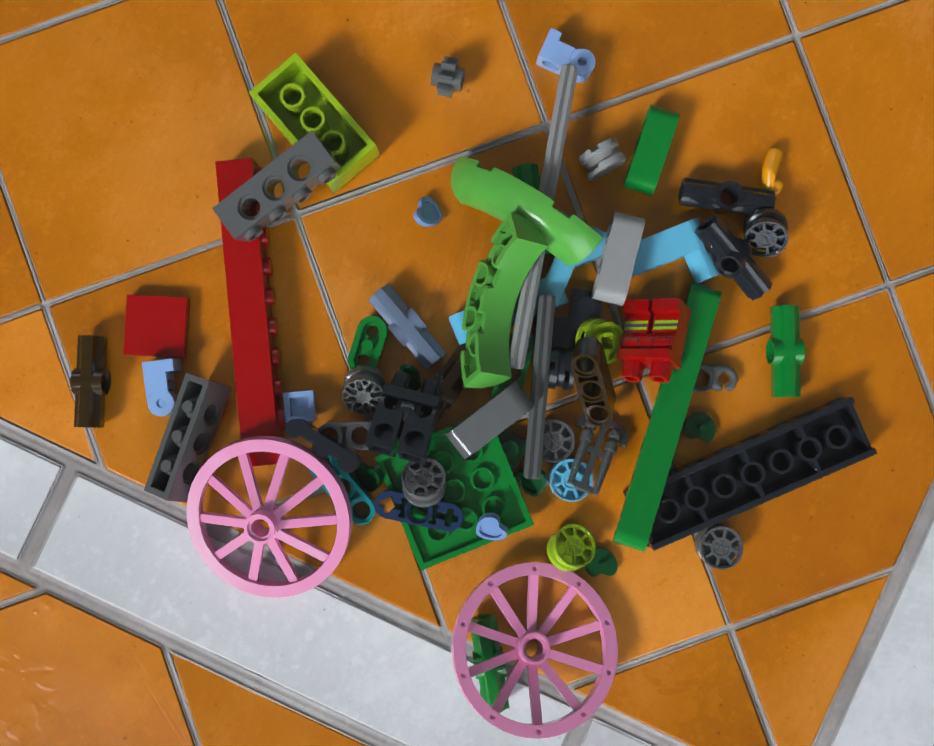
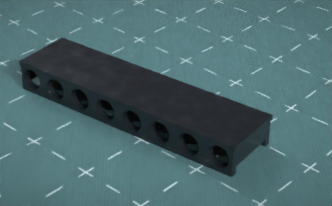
(759, 469)

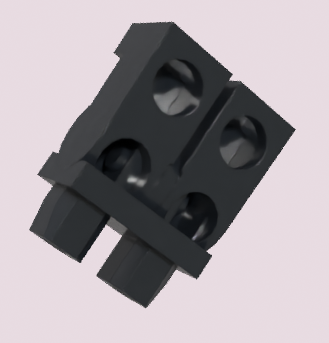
(405, 419)

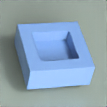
(300, 405)

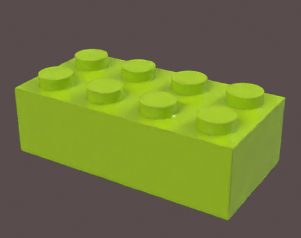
(302, 104)

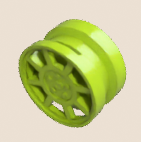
(606, 332)
(570, 549)

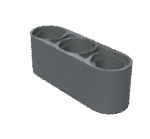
(490, 420)

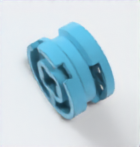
(559, 476)

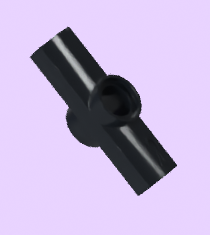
(708, 196)
(733, 257)

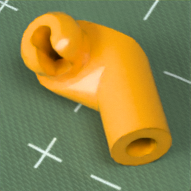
(770, 170)

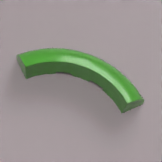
(502, 193)
(493, 301)

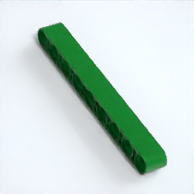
(666, 425)

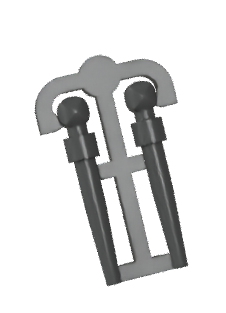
(618, 434)

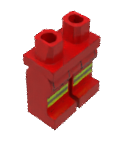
(653, 338)

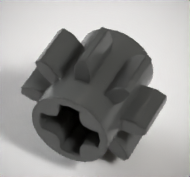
(447, 76)

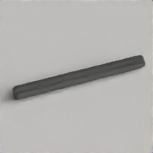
(539, 386)

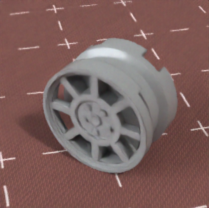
(602, 159)

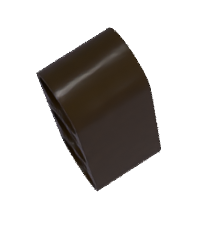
(593, 381)

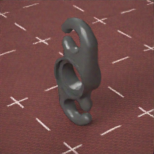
(713, 372)

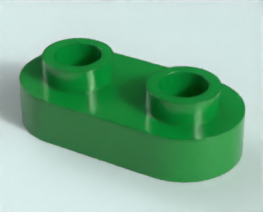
(367, 345)

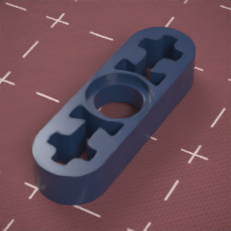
(395, 515)

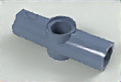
(407, 326)

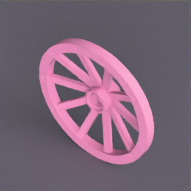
(271, 514)
(605, 671)

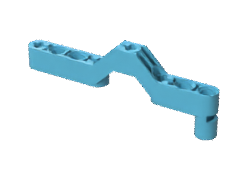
(652, 253)

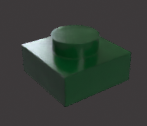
(513, 447)

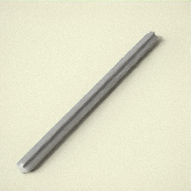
(547, 186)

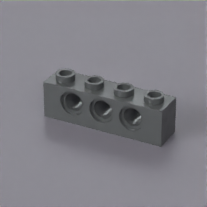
(235, 208)
(187, 437)

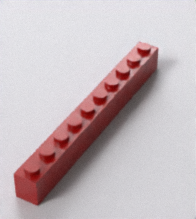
(252, 320)

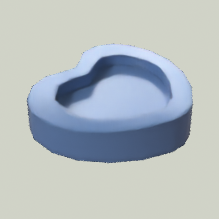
(428, 212)
(490, 527)

